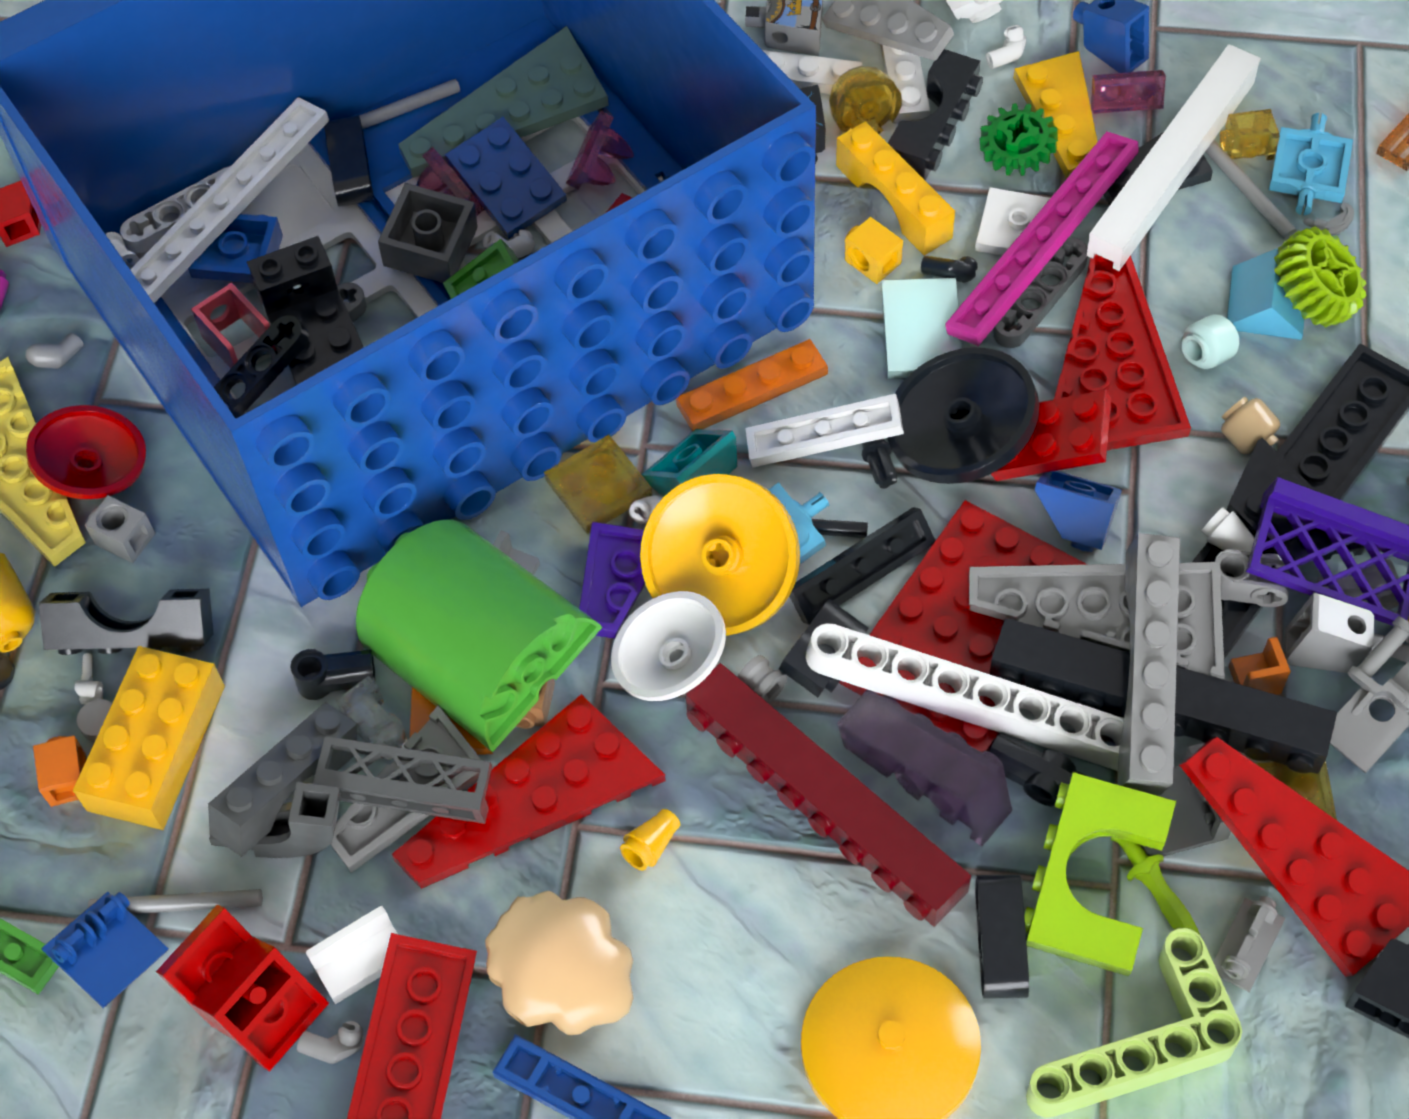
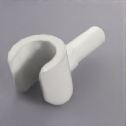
(86, 687)

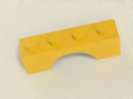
(919, 209)

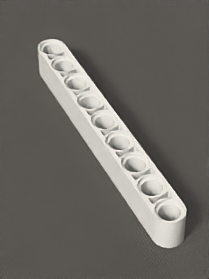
(965, 703)

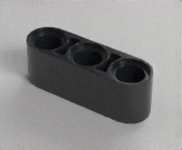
(348, 161)
(1001, 936)

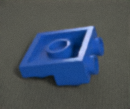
(241, 241)

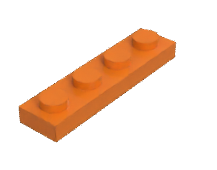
(752, 385)

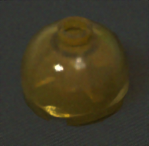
(864, 96)

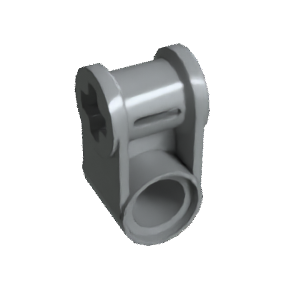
(1246, 586)

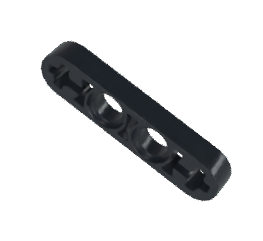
(258, 381)

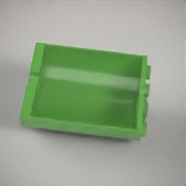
(468, 627)

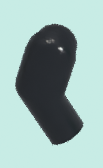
(963, 269)

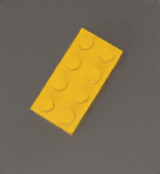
(149, 738)

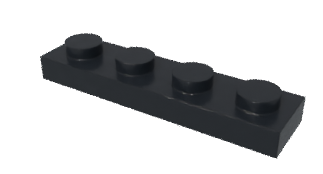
(862, 564)

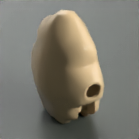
(559, 963)

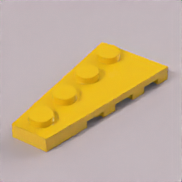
(1062, 92)

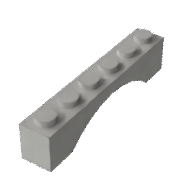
(1149, 718)

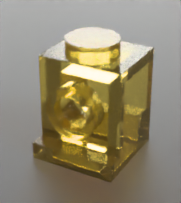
(1250, 135)

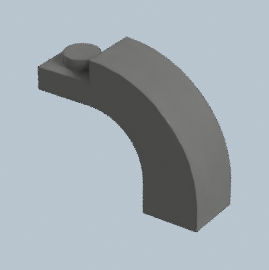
(301, 825)

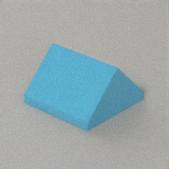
(1259, 302)

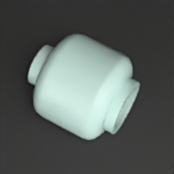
(1210, 341)

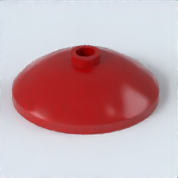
(87, 438)

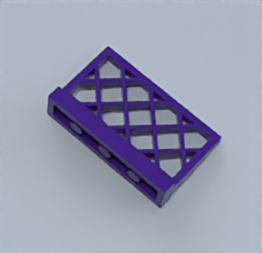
(1338, 521)

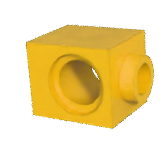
(873, 249)

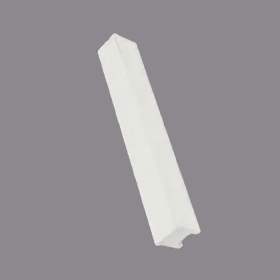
(1173, 157)

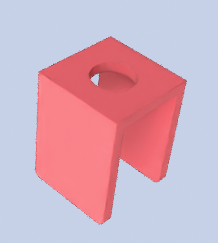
(236, 307)

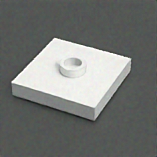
(1005, 219)

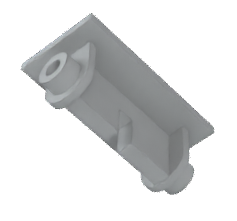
(1248, 942)

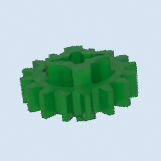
(1018, 139)

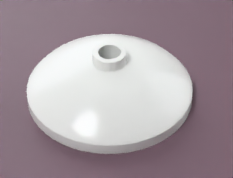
(668, 646)

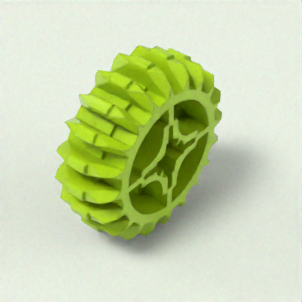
(1320, 276)

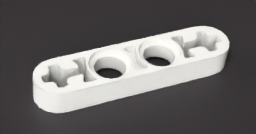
(177, 203)

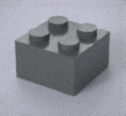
(428, 233)

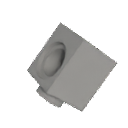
(129, 538)

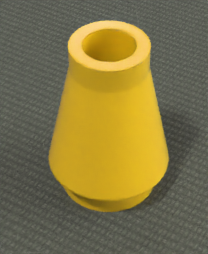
(648, 841)

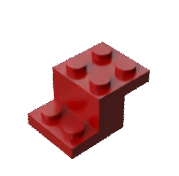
(243, 987)

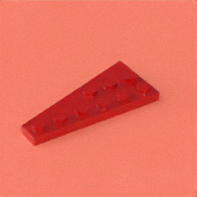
(1328, 875)

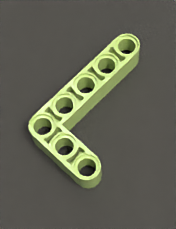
(1150, 1046)

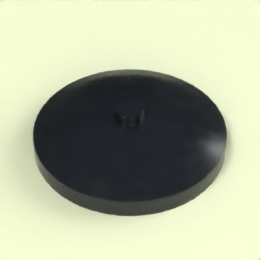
(964, 415)

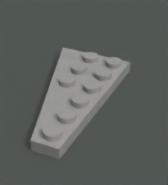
(1093, 605)

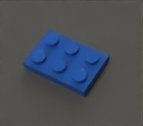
(506, 177)

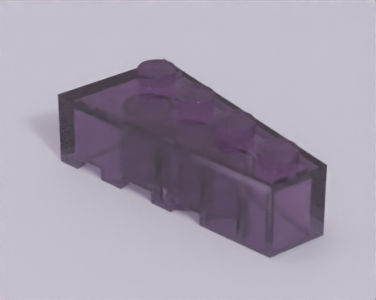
(929, 763)

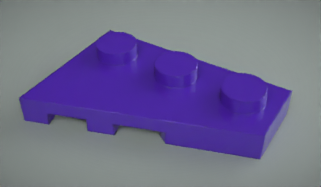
(612, 576)

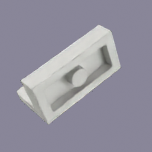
(353, 954)

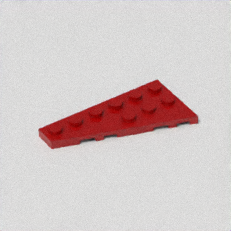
(539, 787)

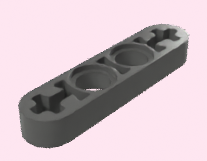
(1045, 294)

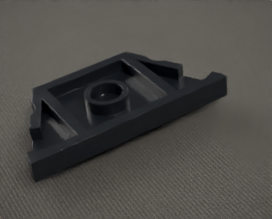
(1257, 476)

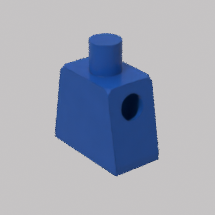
(1115, 32)

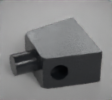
(1385, 989)

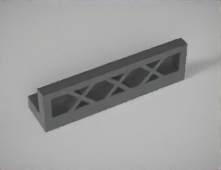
(403, 795)

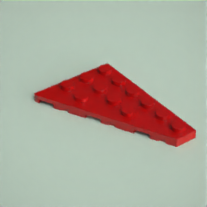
(1120, 351)

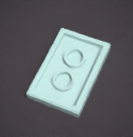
(916, 322)

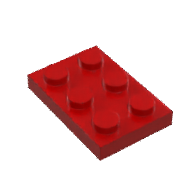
(1066, 436)

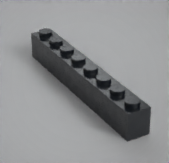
(1205, 706)

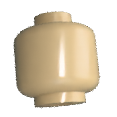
(1249, 422)

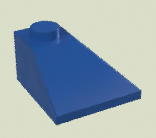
(1079, 508)

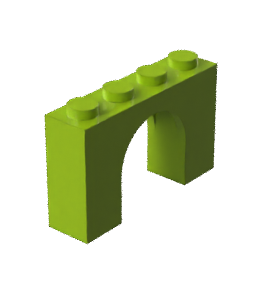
(1089, 812)

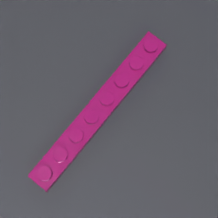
(1041, 238)

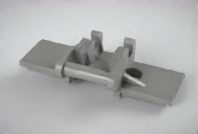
(1355, 730)

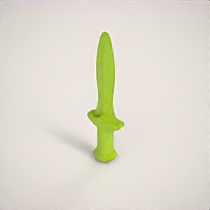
(1148, 872)

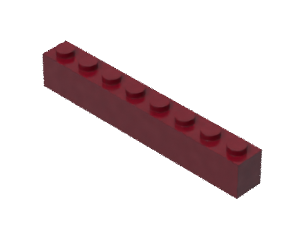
(828, 796)

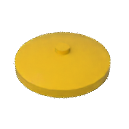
(724, 543)
(890, 1042)

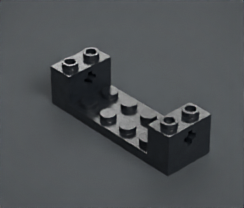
(314, 304)

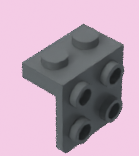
(1193, 818)

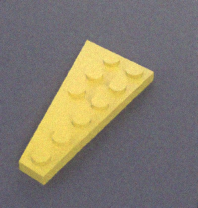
(30, 506)

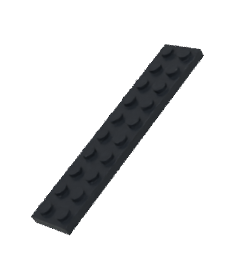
(1333, 446)

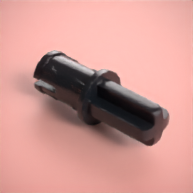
(878, 456)

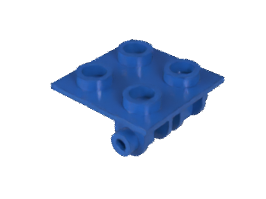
(105, 948)

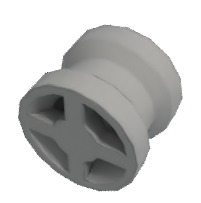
(762, 678)

